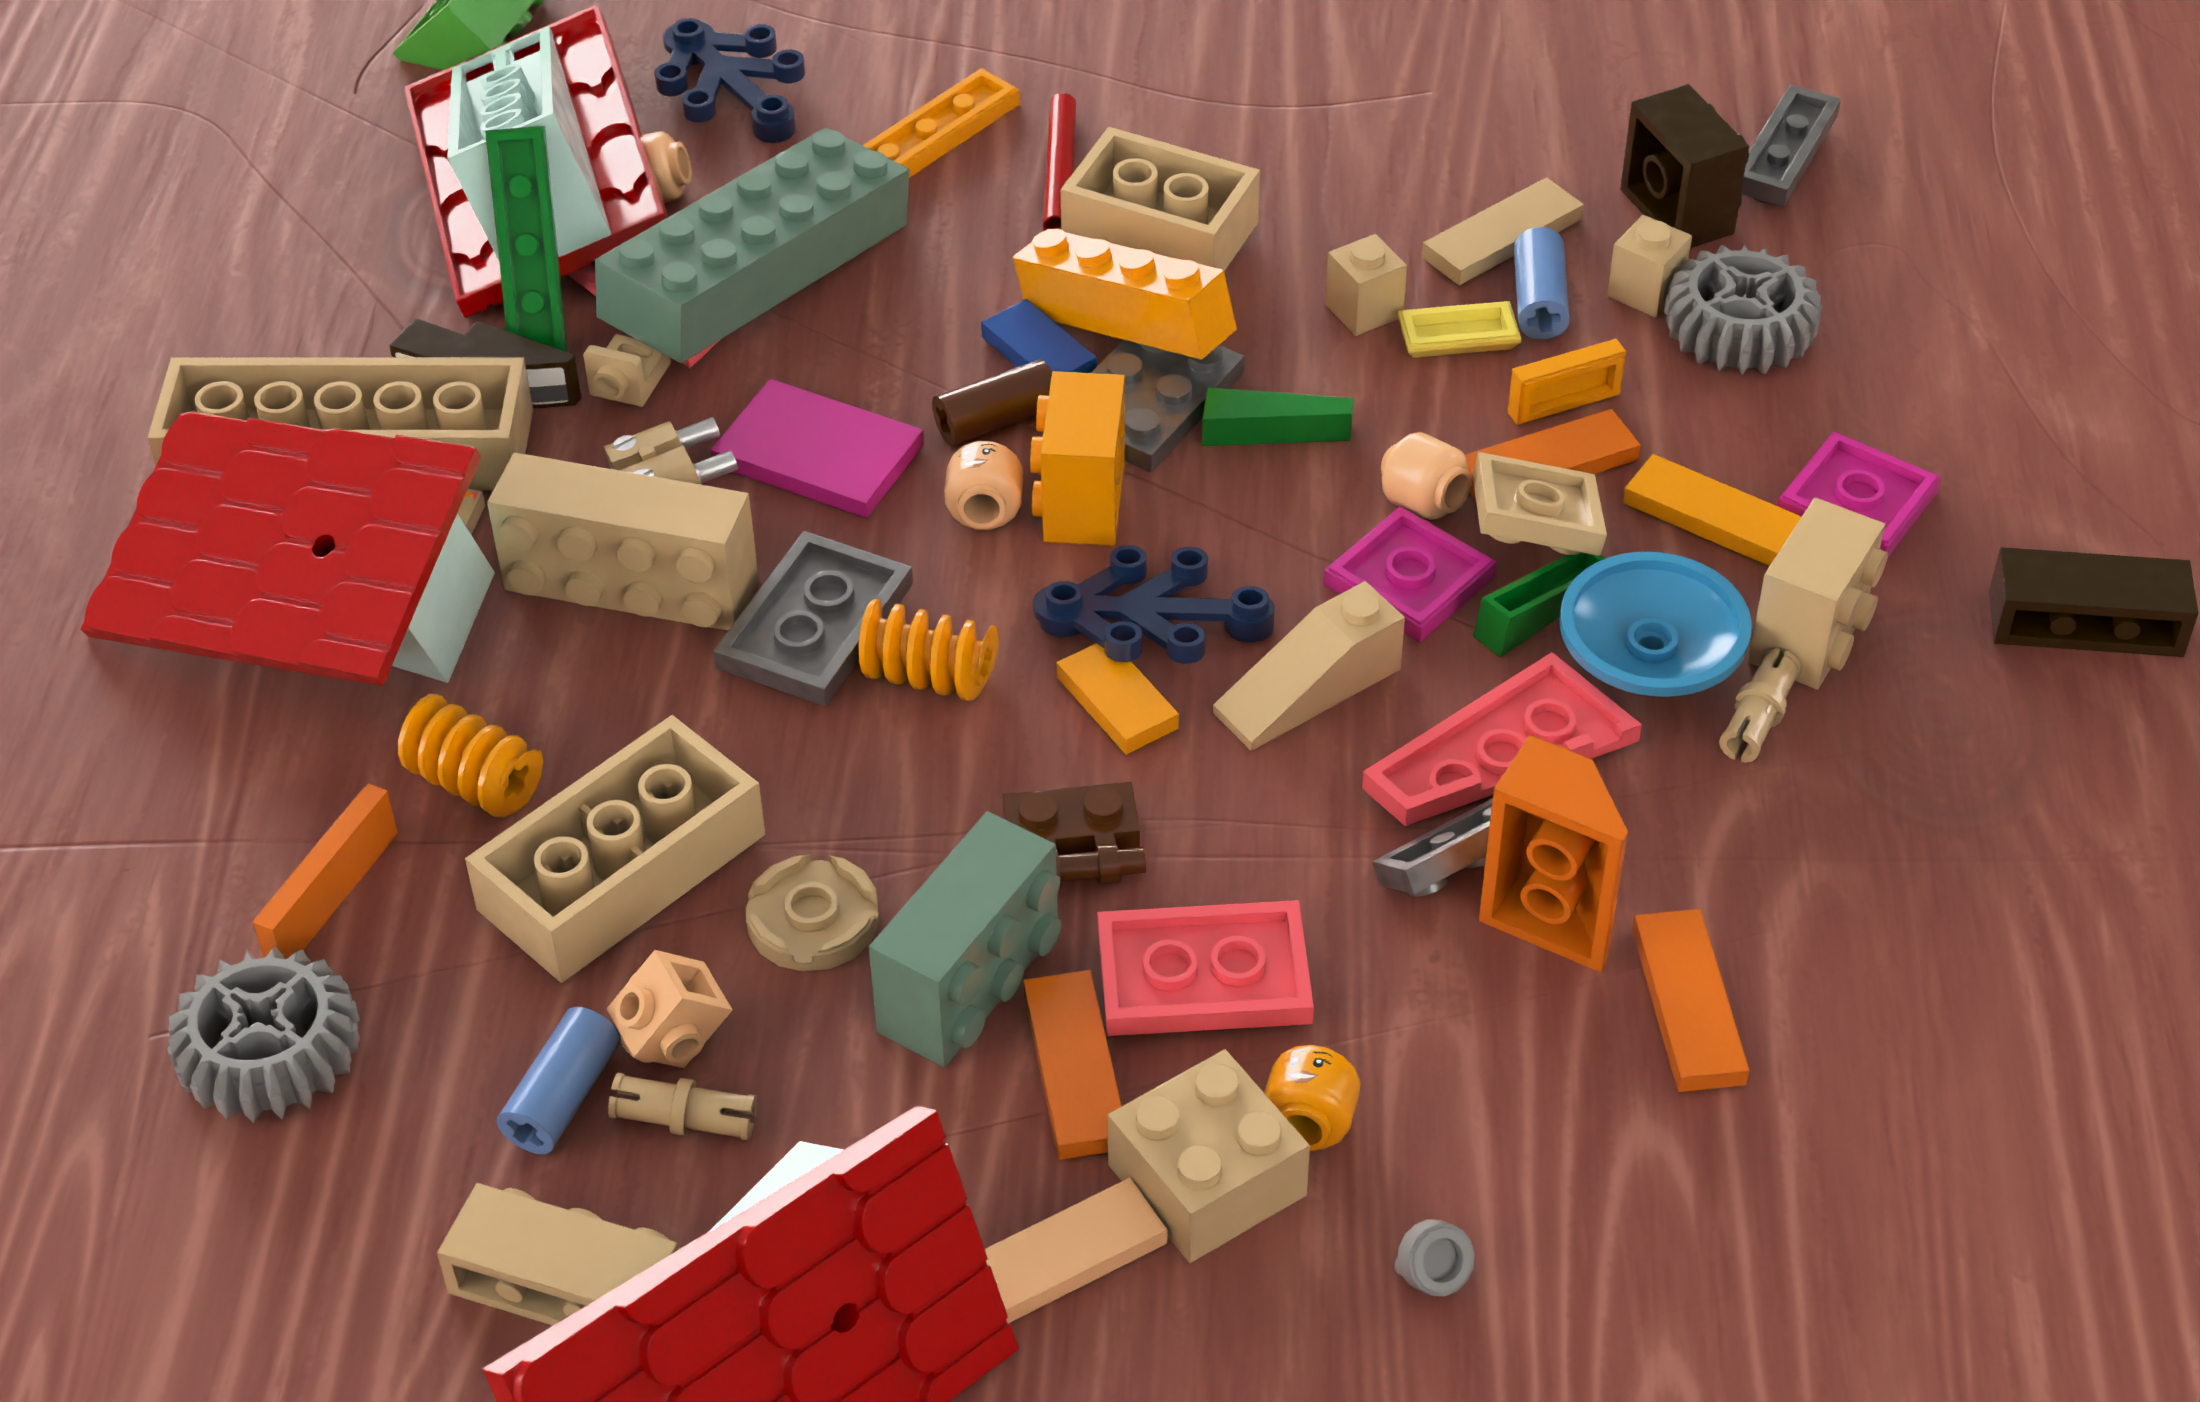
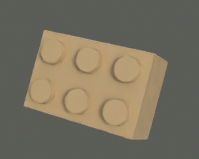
(1161, 199)

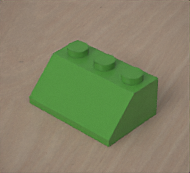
(463, 29)

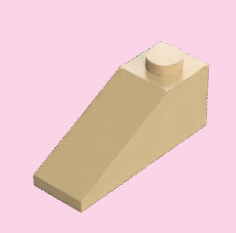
(1316, 666)

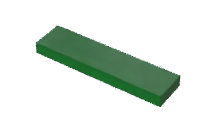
(526, 234)

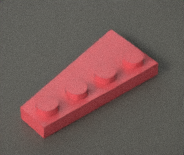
(1474, 747)

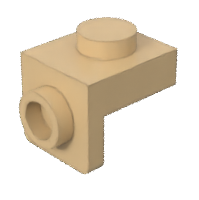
(624, 370)

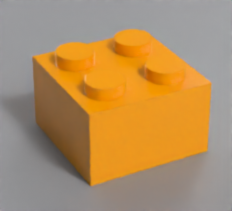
(1080, 458)

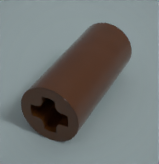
(991, 402)

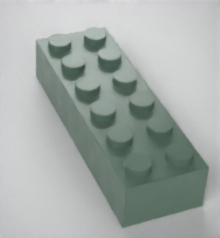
(751, 244)

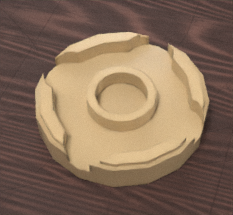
(812, 913)

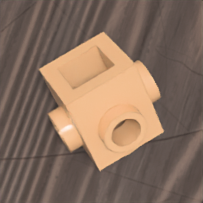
(668, 1009)

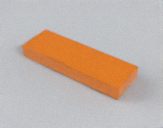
(1582, 445)
(327, 873)
(1690, 1000)
(1072, 1061)

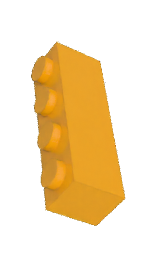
(1126, 292)

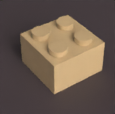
(1820, 590)
(1209, 1154)

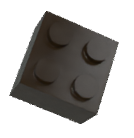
(1684, 164)

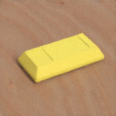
(1459, 329)

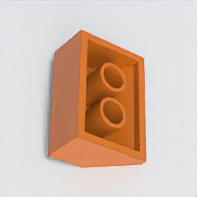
(1554, 854)

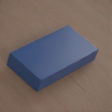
(1027, 335)

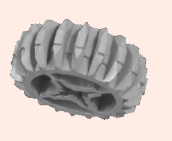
(1743, 309)
(264, 1046)

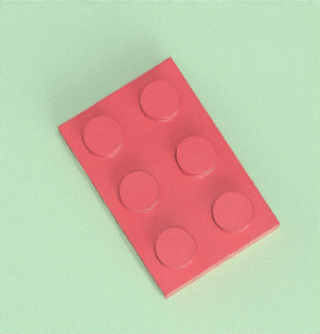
(1204, 968)

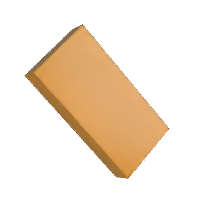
(1566, 381)
(1117, 698)

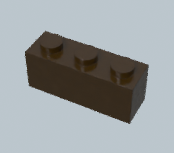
(2092, 602)

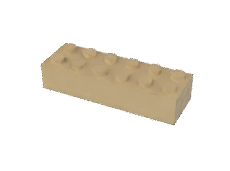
(435, 399)

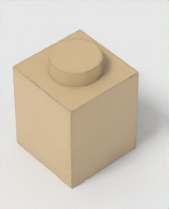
(1645, 264)
(1365, 284)

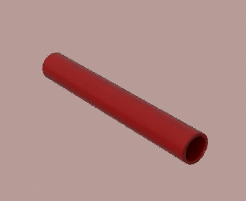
(1059, 156)

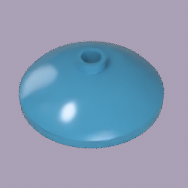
(1655, 624)

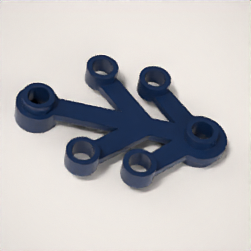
(697, 43)
(1073, 608)

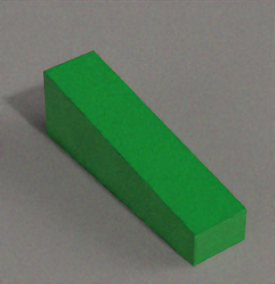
(1273, 418)
(1527, 604)

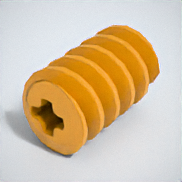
(926, 654)
(469, 756)

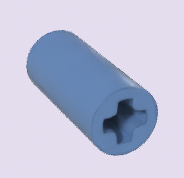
(1541, 283)
(558, 1080)

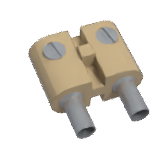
(663, 453)

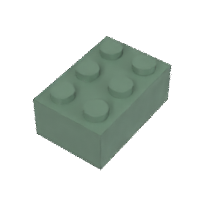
(965, 939)

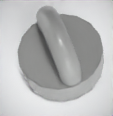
(1435, 1257)

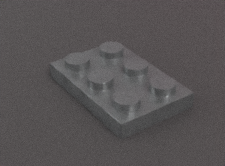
(1165, 395)
(808, 617)

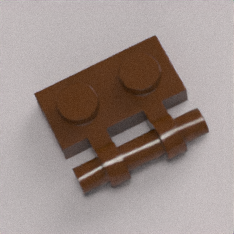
(1091, 826)

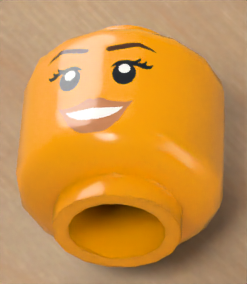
(1315, 1093)

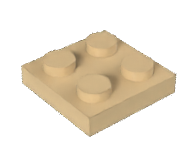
(1538, 504)

